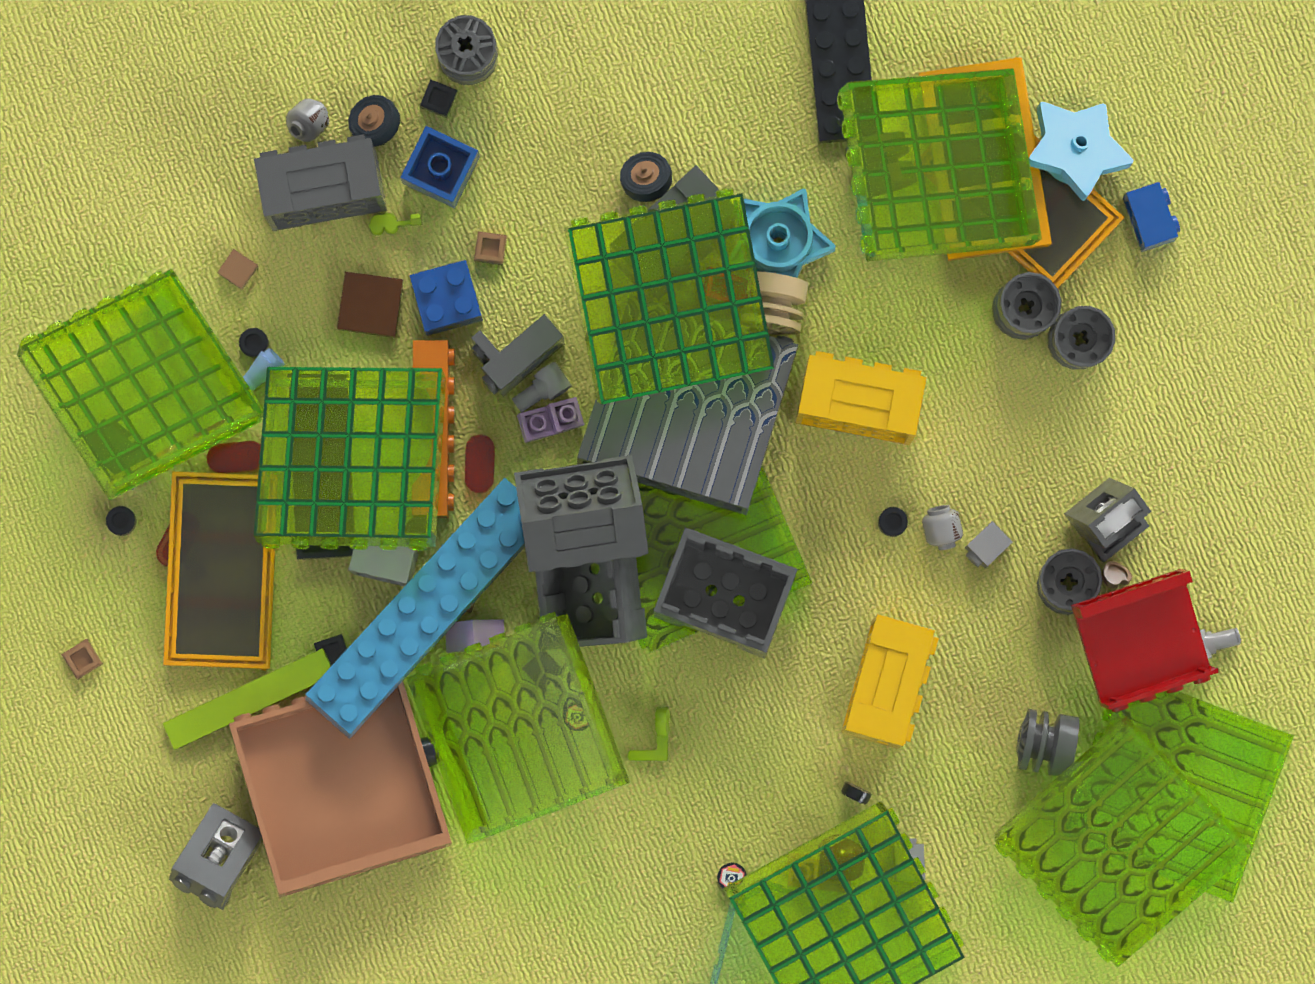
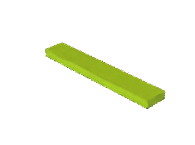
(247, 699)

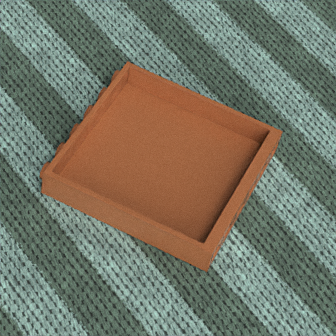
(338, 801)

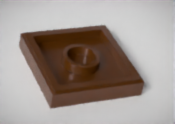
(370, 304)

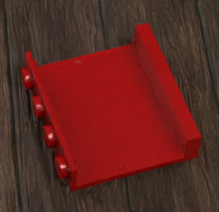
(1142, 640)

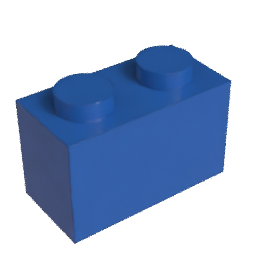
(1151, 216)

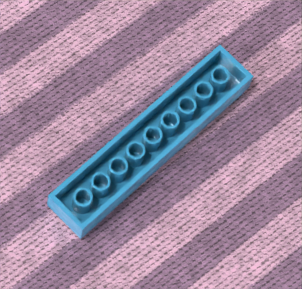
(421, 613)

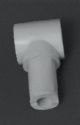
(548, 383)
(1220, 640)

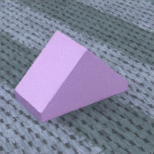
(471, 632)

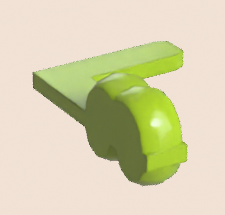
(389, 223)
(662, 730)

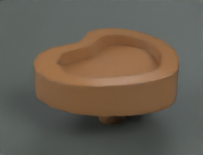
(1115, 574)

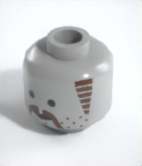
(307, 120)
(942, 527)

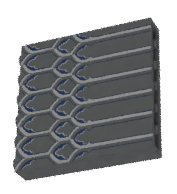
(699, 437)

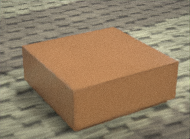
(490, 248)
(237, 269)
(82, 659)

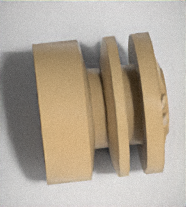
(778, 296)

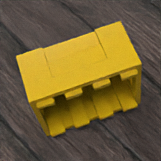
(861, 398)
(889, 682)

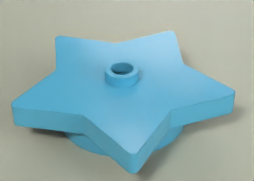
(1077, 147)
(791, 222)

